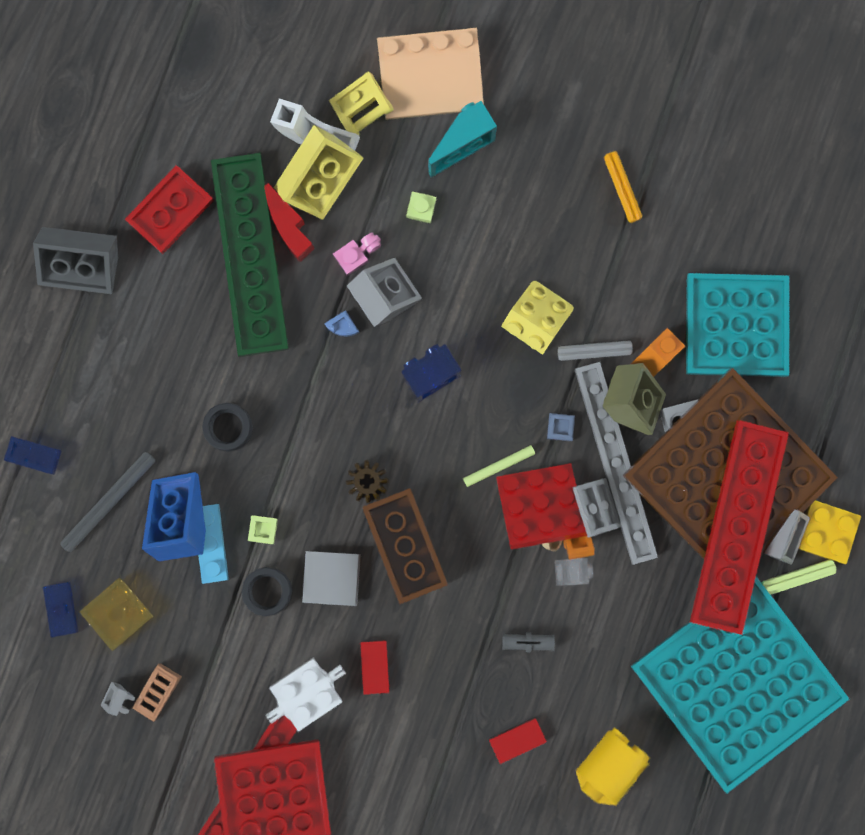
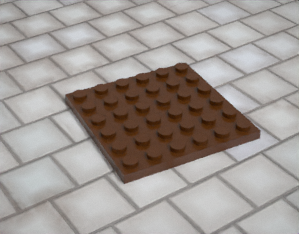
(688, 463)

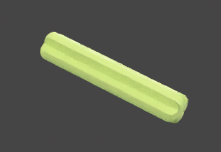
(800, 577)

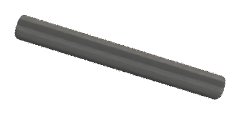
(107, 502)

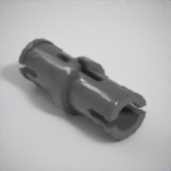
(509, 642)

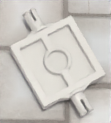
(305, 694)

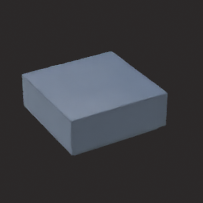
(560, 427)

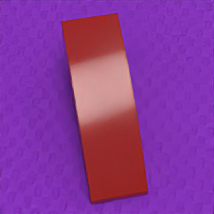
(288, 224)

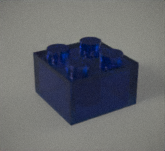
(430, 372)

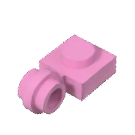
(352, 257)

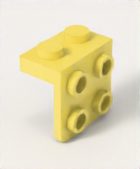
(537, 316)

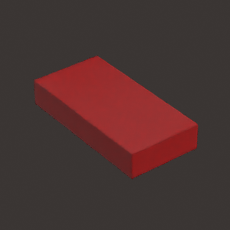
(375, 667)
(517, 740)

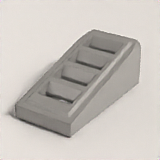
(788, 538)

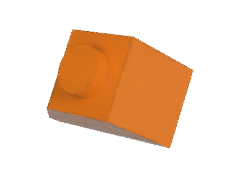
(660, 352)

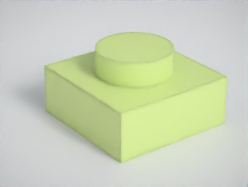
(421, 207)
(262, 529)

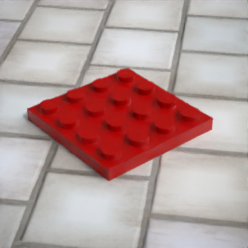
(273, 791)

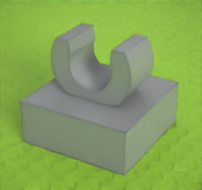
(114, 699)

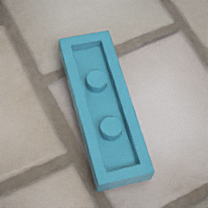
(213, 561)

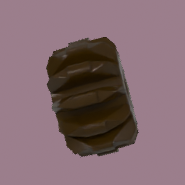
(361, 476)

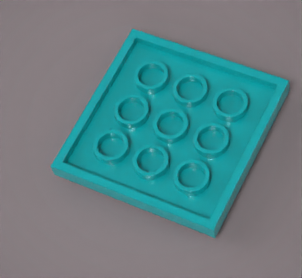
(737, 324)

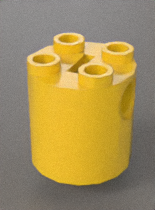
(611, 768)

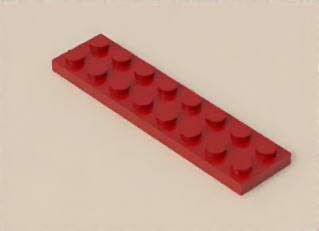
(739, 527)

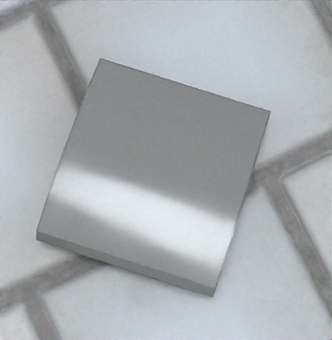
(596, 507)
(331, 578)

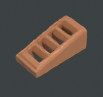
(166, 673)

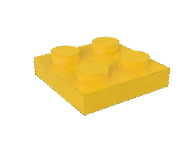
(829, 532)

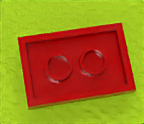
(169, 209)

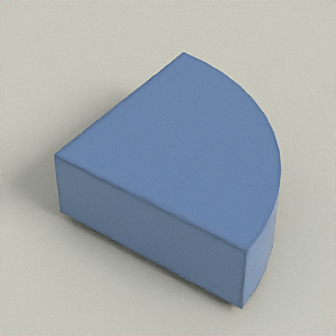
(342, 325)

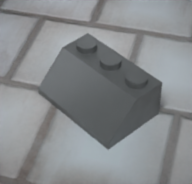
(75, 260)

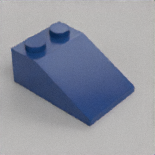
(175, 518)

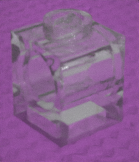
(573, 571)

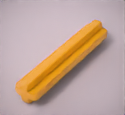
(623, 187)

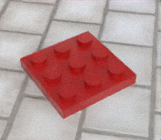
(540, 506)

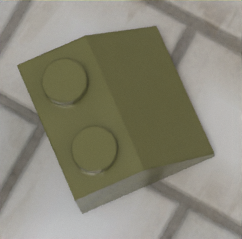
(634, 398)

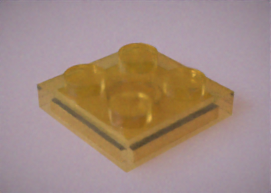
(116, 614)

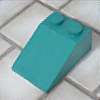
(466, 135)

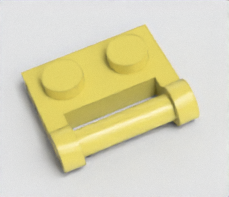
(356, 98)

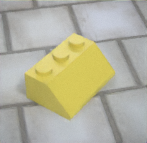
(318, 172)

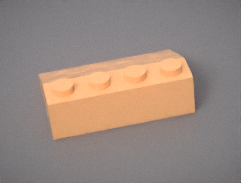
(430, 72)

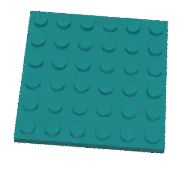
(740, 694)

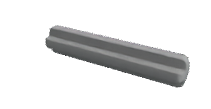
(595, 350)

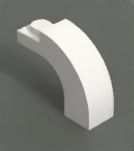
(296, 124)

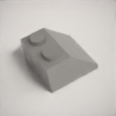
(383, 291)

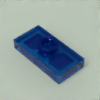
(32, 455)
(60, 609)

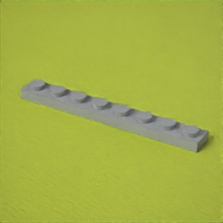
(615, 464)

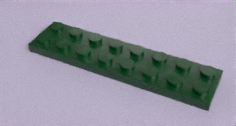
(249, 255)

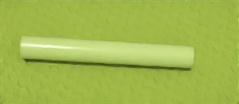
(499, 466)

